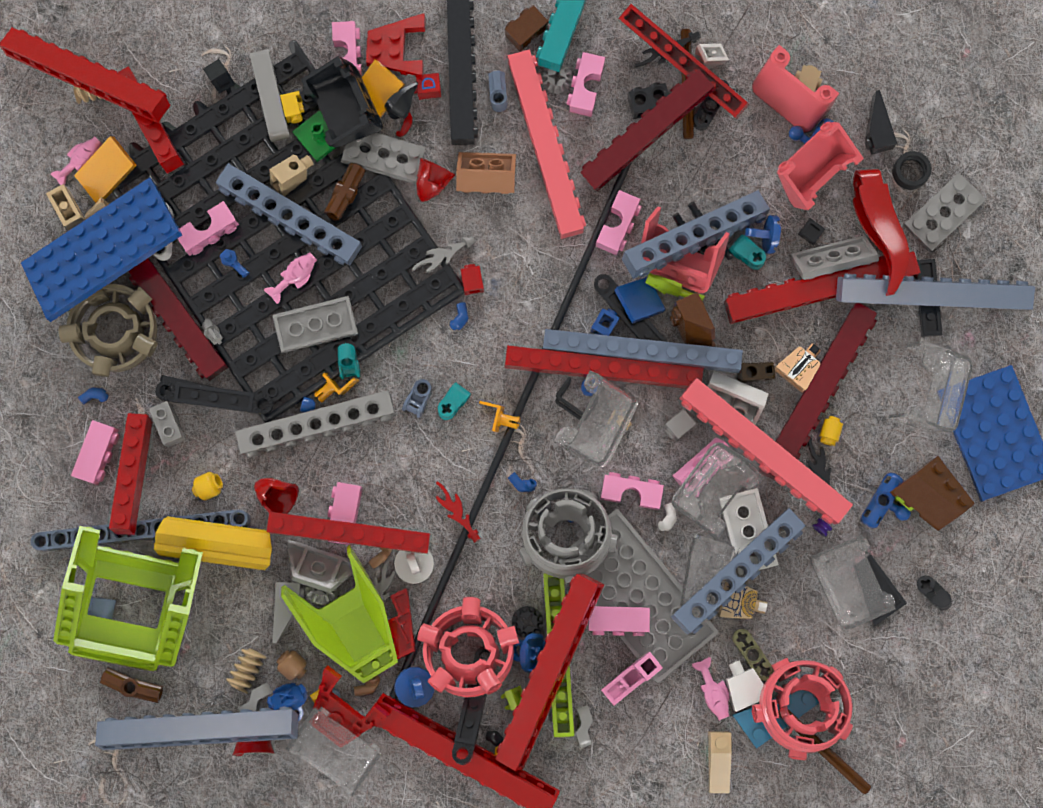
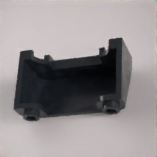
(342, 102)

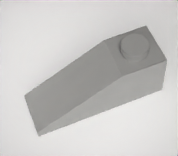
(282, 613)

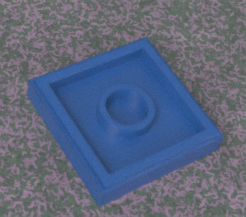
(639, 300)

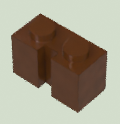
(526, 27)

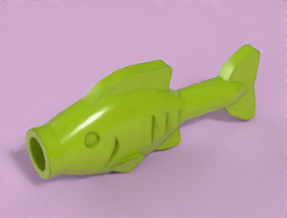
(668, 286)

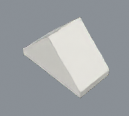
(710, 55)

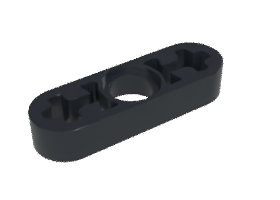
(708, 119)

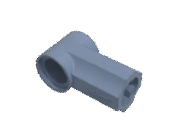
(497, 88)

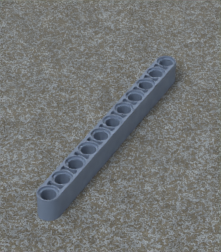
(52, 537)

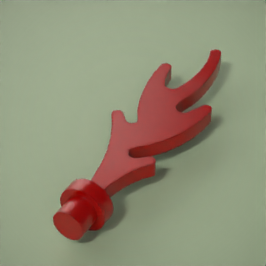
(457, 508)

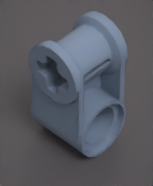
(417, 399)
(101, 607)

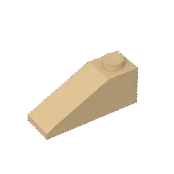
(719, 761)

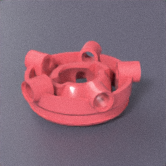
(435, 640)
(821, 688)

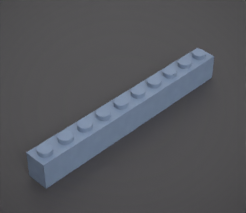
(937, 293)
(644, 350)
(197, 729)

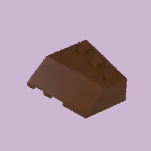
(693, 321)
(934, 494)

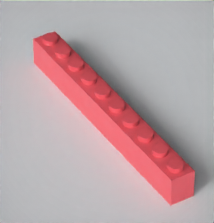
(545, 144)
(765, 451)

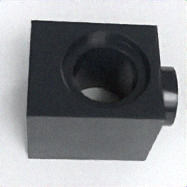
(219, 76)

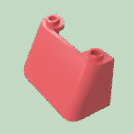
(789, 95)
(816, 164)

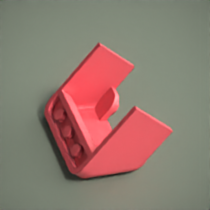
(693, 270)

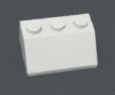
(742, 397)

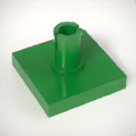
(312, 135)

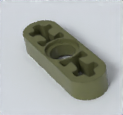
(766, 664)

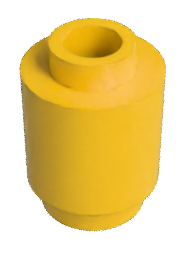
(831, 431)

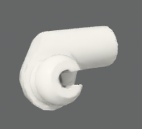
(670, 518)

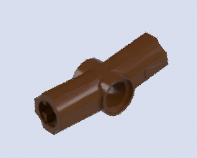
(345, 191)
(120, 681)

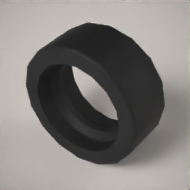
(915, 156)

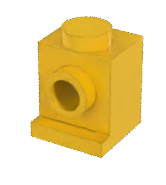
(292, 107)

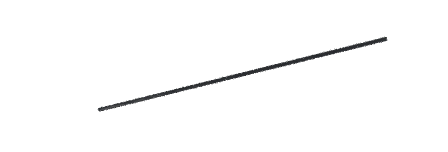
(517, 413)

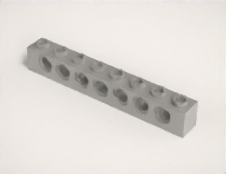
(247, 436)

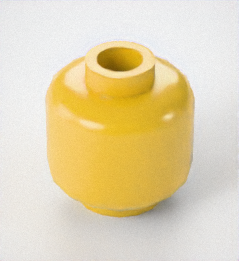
(207, 486)

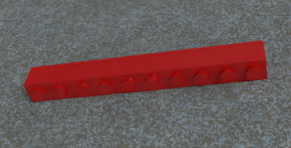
(85, 74)
(801, 292)
(609, 367)
(549, 671)
(439, 742)

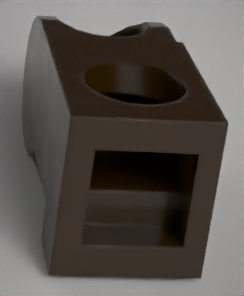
(756, 372)

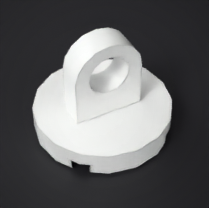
(413, 567)

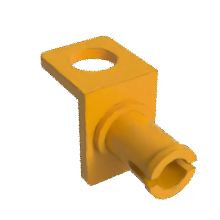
(331, 387)
(501, 418)

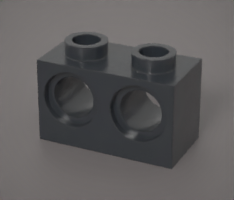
(646, 95)

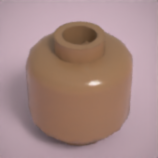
(291, 665)

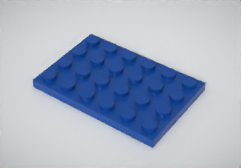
(999, 435)

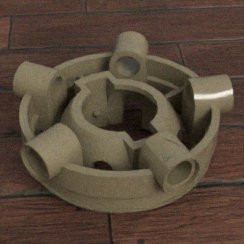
(78, 334)

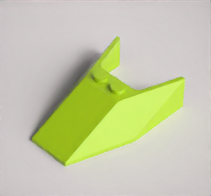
(350, 628)

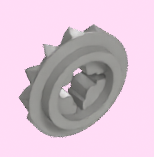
(562, 85)
(318, 596)

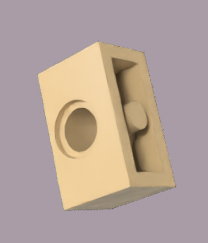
(65, 207)

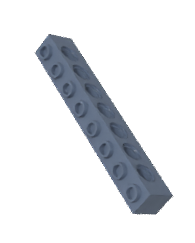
(232, 176)
(751, 203)
(788, 521)

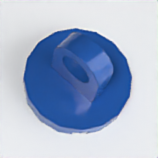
(770, 234)
(529, 651)
(412, 687)
(288, 696)

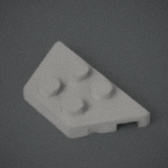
(317, 567)

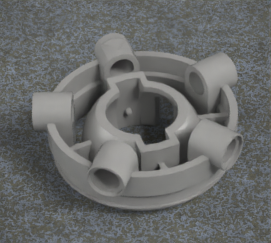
(566, 510)

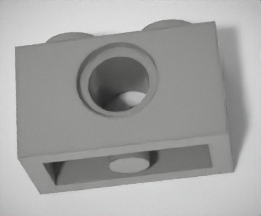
(167, 424)

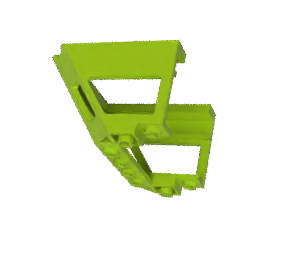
(116, 640)

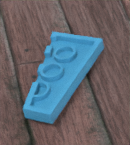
(799, 704)

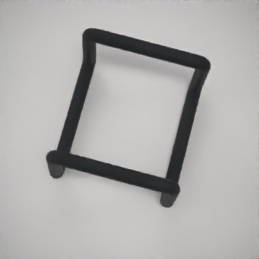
(560, 393)

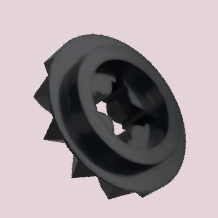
(525, 612)

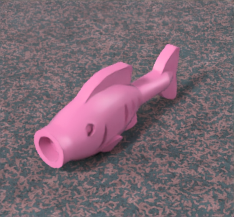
(79, 156)
(297, 273)
(715, 694)

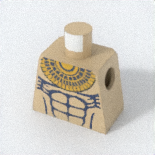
(742, 604)

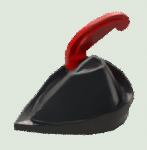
(399, 107)

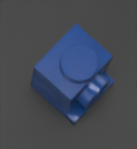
(605, 316)

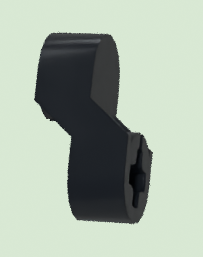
(941, 600)

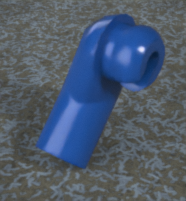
(462, 317)
(96, 393)
(522, 485)

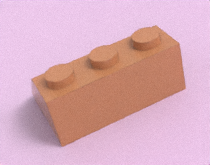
(485, 172)

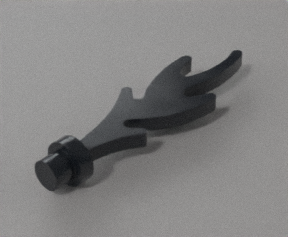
(693, 37)
(819, 467)

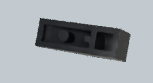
(879, 131)

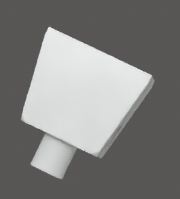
(743, 686)

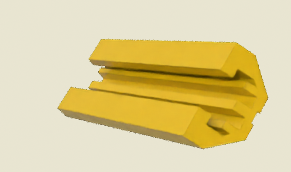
(218, 542)

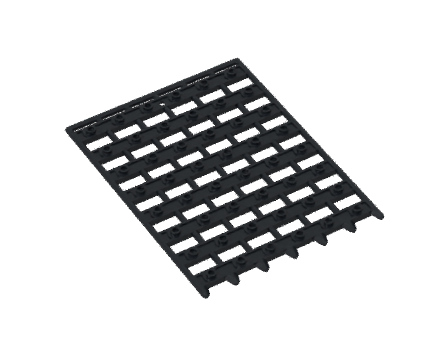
(365, 285)

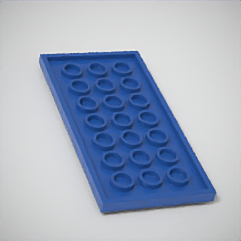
(100, 249)

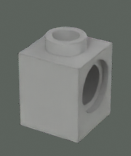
(679, 425)

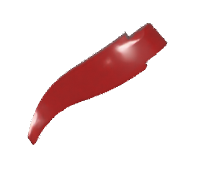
(881, 223)

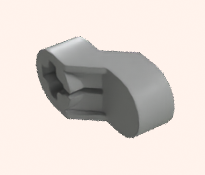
(256, 696)
(586, 721)

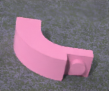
(631, 678)

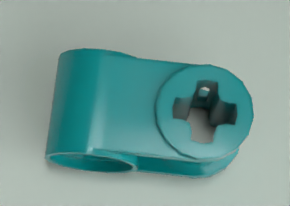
(746, 250)
(348, 361)
(455, 399)

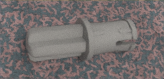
(211, 332)

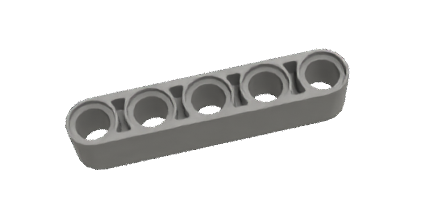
(269, 95)

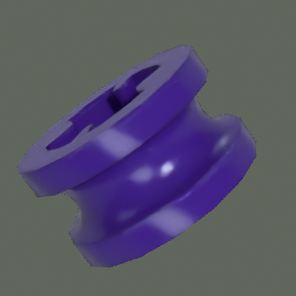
(822, 527)

